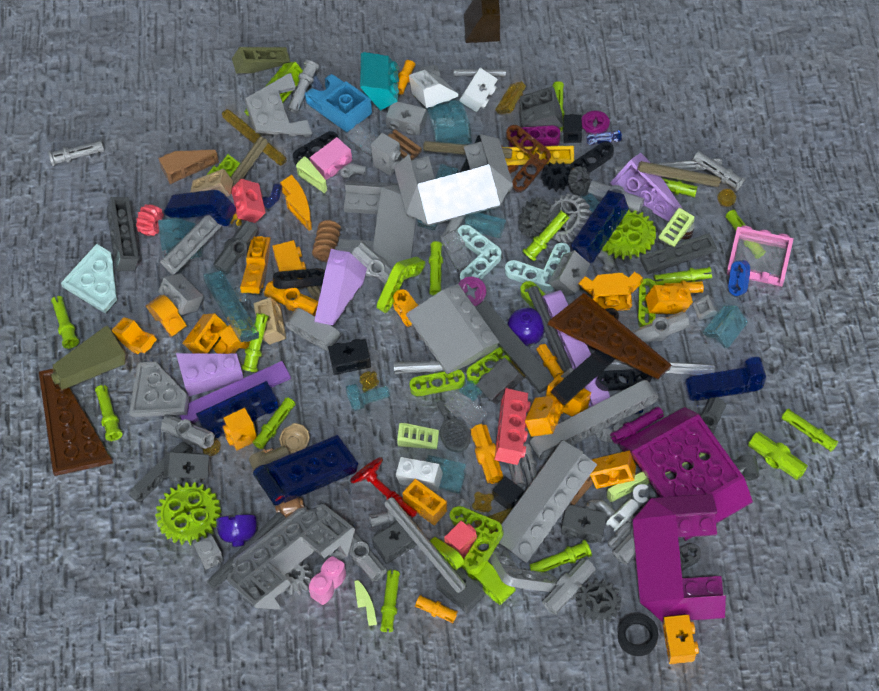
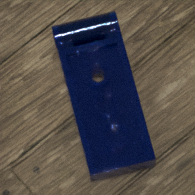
(306, 470)

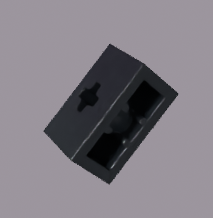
(358, 358)

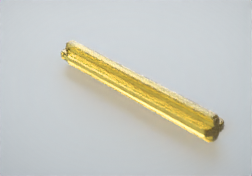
(250, 134)

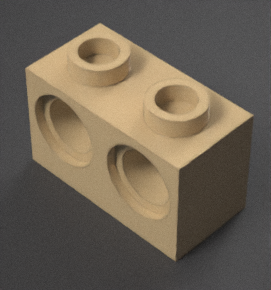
(215, 181)
(274, 327)

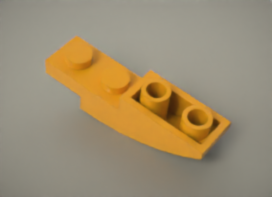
(256, 266)

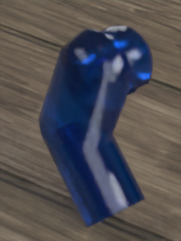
(275, 196)

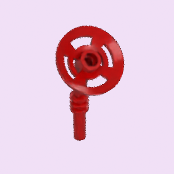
(369, 473)

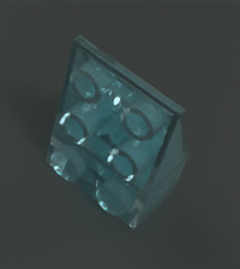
(450, 123)

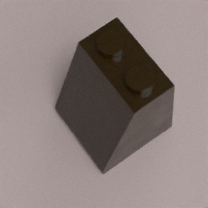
(482, 21)

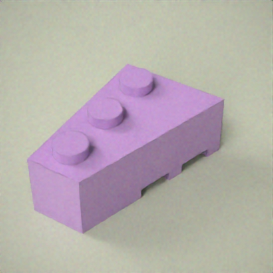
(208, 371)

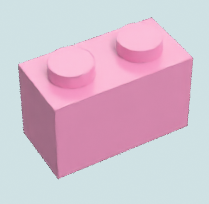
(331, 158)

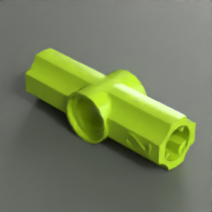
(777, 455)

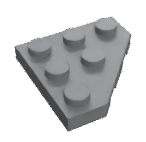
(156, 393)

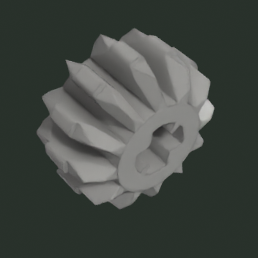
(304, 578)

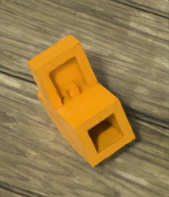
(166, 312)
(132, 336)
(229, 342)

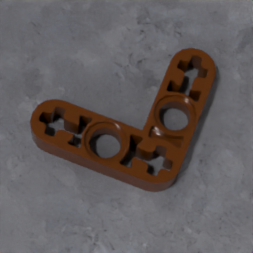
(534, 159)

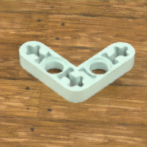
(483, 253)
(541, 275)

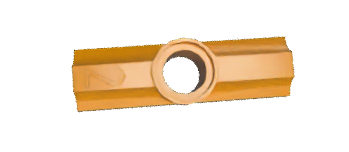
(284, 295)
(486, 453)

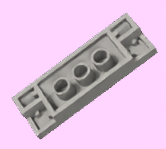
(545, 500)

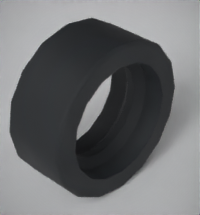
(633, 649)

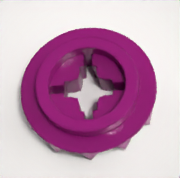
(602, 122)
(474, 282)

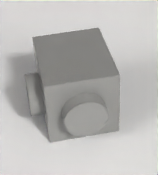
(208, 552)

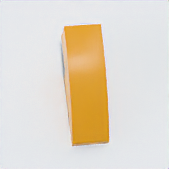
(296, 201)

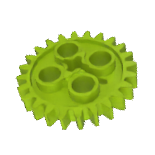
(631, 236)
(183, 497)

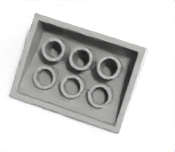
(453, 329)

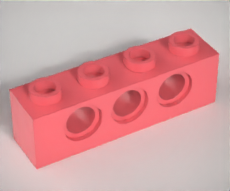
(512, 426)

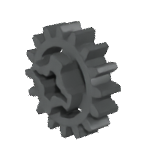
(534, 217)
(589, 598)

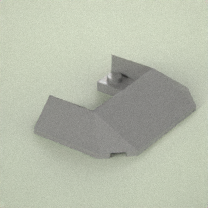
(456, 194)
(393, 227)
(262, 566)

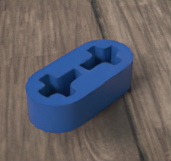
(739, 278)

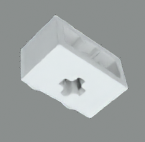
(478, 90)
(425, 472)

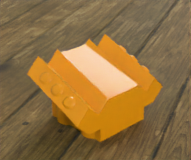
(612, 289)

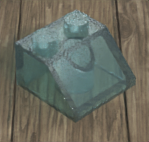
(172, 231)

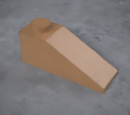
(185, 163)

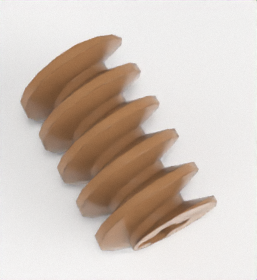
(326, 239)

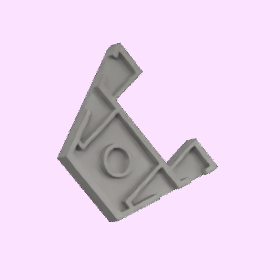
(269, 113)

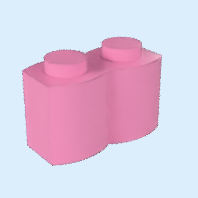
(330, 577)

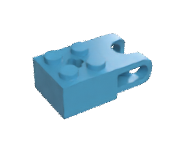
(340, 103)

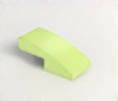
(364, 600)

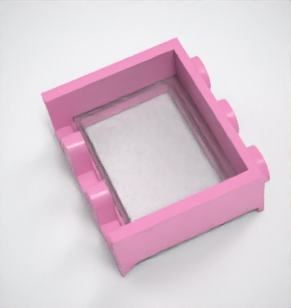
(764, 252)

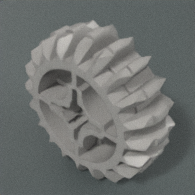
(577, 218)

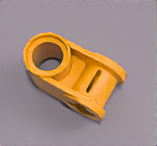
(403, 304)

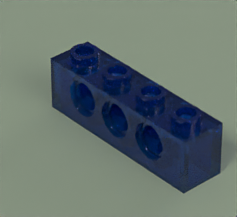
(600, 225)
(260, 393)

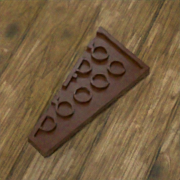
(599, 329)
(70, 434)

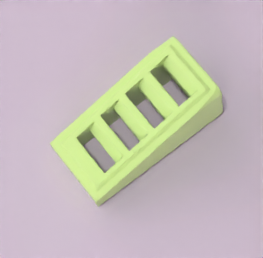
(309, 173)
(685, 216)
(418, 430)

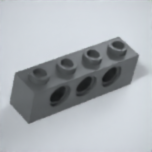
(122, 234)

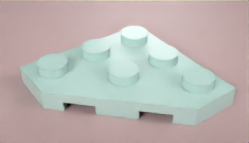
(94, 279)

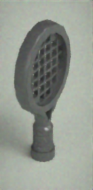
(444, 411)

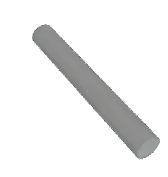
(471, 72)

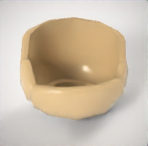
(294, 437)

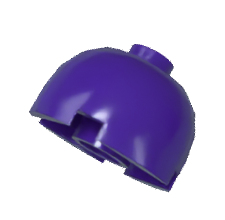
(527, 325)
(236, 529)

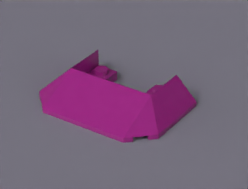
(659, 563)

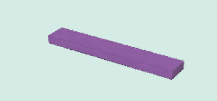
(273, 375)

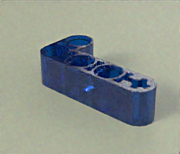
(201, 204)
(728, 382)

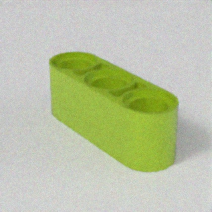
(492, 583)

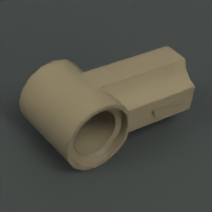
(263, 458)

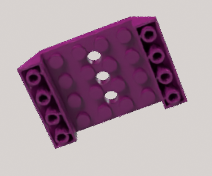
(681, 440)

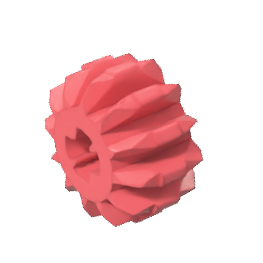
(148, 219)

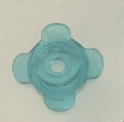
(475, 390)

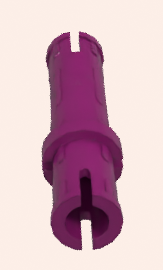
(638, 424)

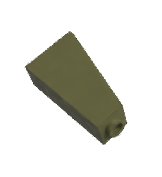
(89, 359)

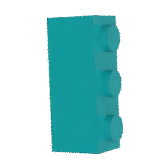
(379, 79)

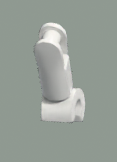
(629, 507)

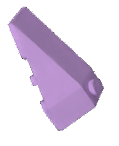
(648, 186)
(341, 281)

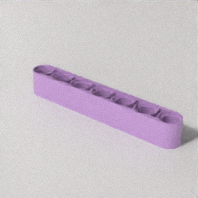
(575, 349)

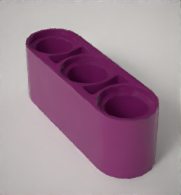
(544, 134)

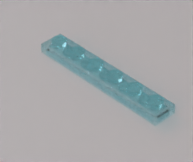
(231, 306)

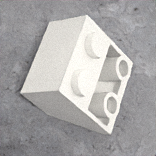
(430, 88)

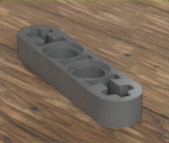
(155, 476)

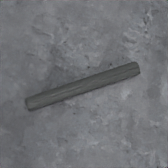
(551, 332)
(222, 574)

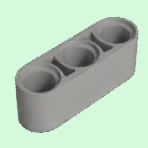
(317, 333)

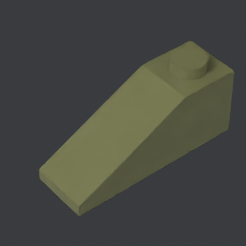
(259, 58)

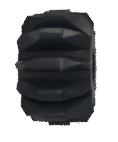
(556, 176)

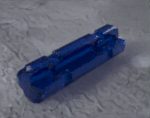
(604, 137)

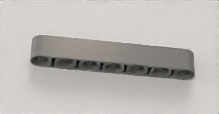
(595, 418)

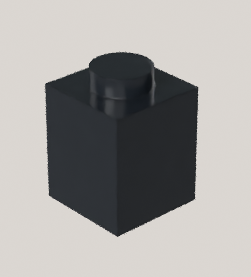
(572, 128)
(507, 493)

